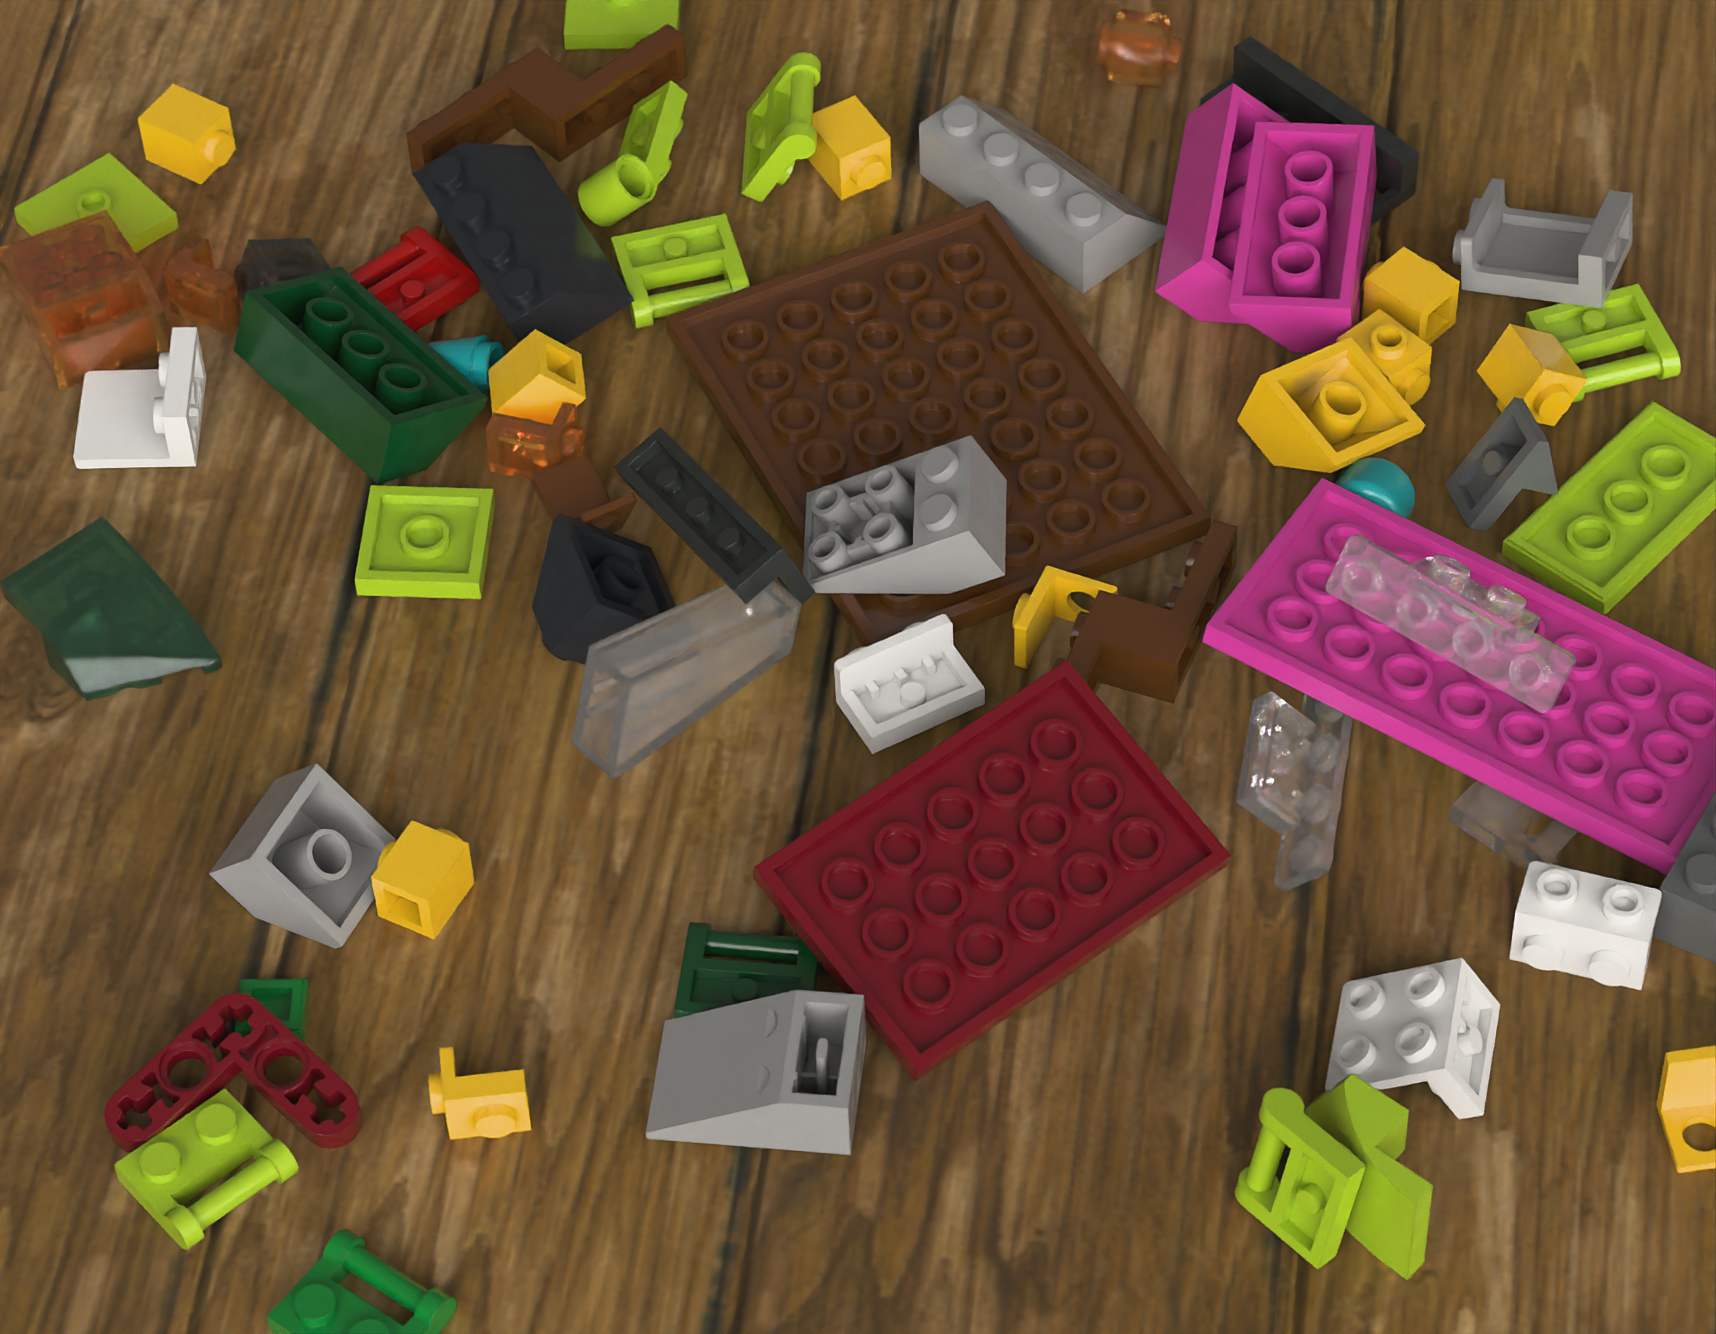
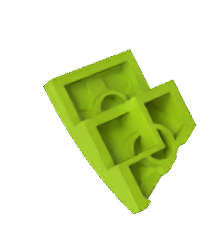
(1392, 1200)

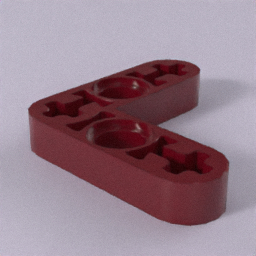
(243, 1056)

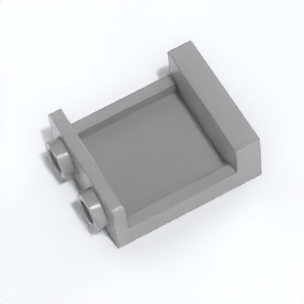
(1543, 252)

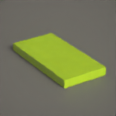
(1620, 510)

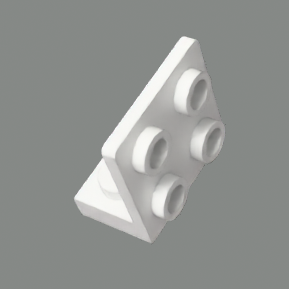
(144, 414)
(1418, 1028)

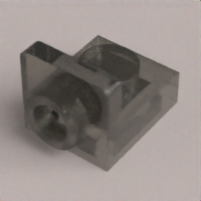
(277, 261)

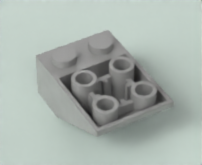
(909, 525)
(763, 1074)

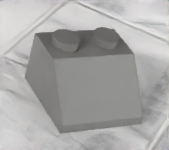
(305, 858)

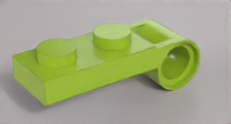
(641, 161)

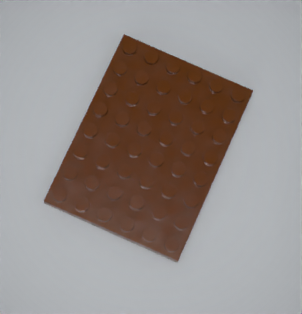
(918, 349)

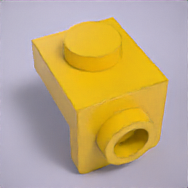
(479, 1103)

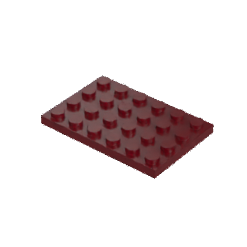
(990, 868)

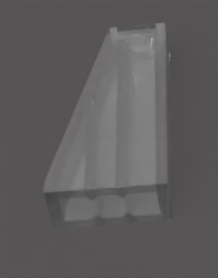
(675, 669)

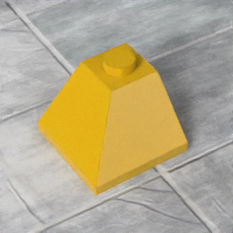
(1327, 410)

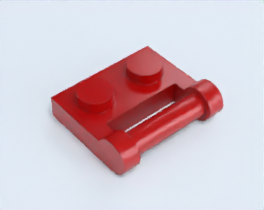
(418, 279)

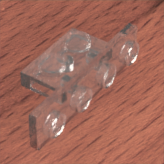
(1455, 618)
(1296, 781)

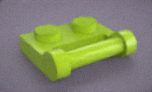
(780, 126)
(674, 257)
(1620, 325)
(195, 1156)
(1316, 1186)

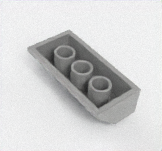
(1041, 193)

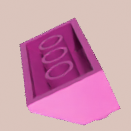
(1208, 205)
(1305, 232)

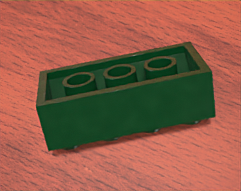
(356, 372)

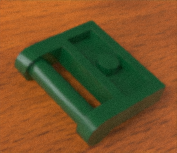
(720, 983)

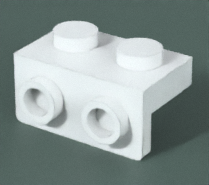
(906, 684)
(1584, 925)

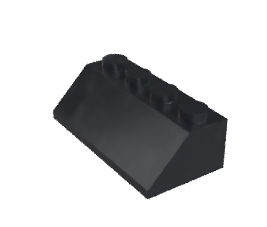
(523, 239)

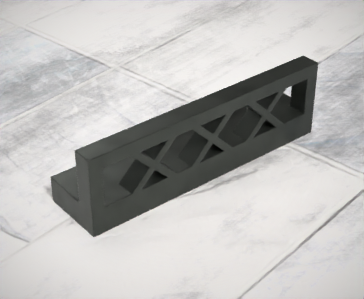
(1306, 101)
(709, 519)

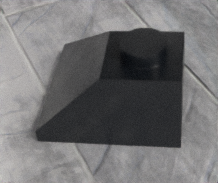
(594, 587)

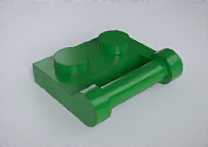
(325, 1307)

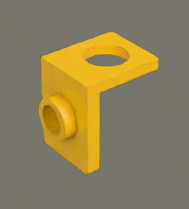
(1049, 599)
(1688, 1098)

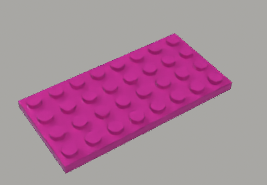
(1614, 757)

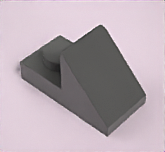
(1502, 463)

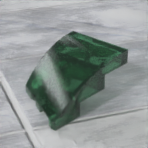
(107, 615)

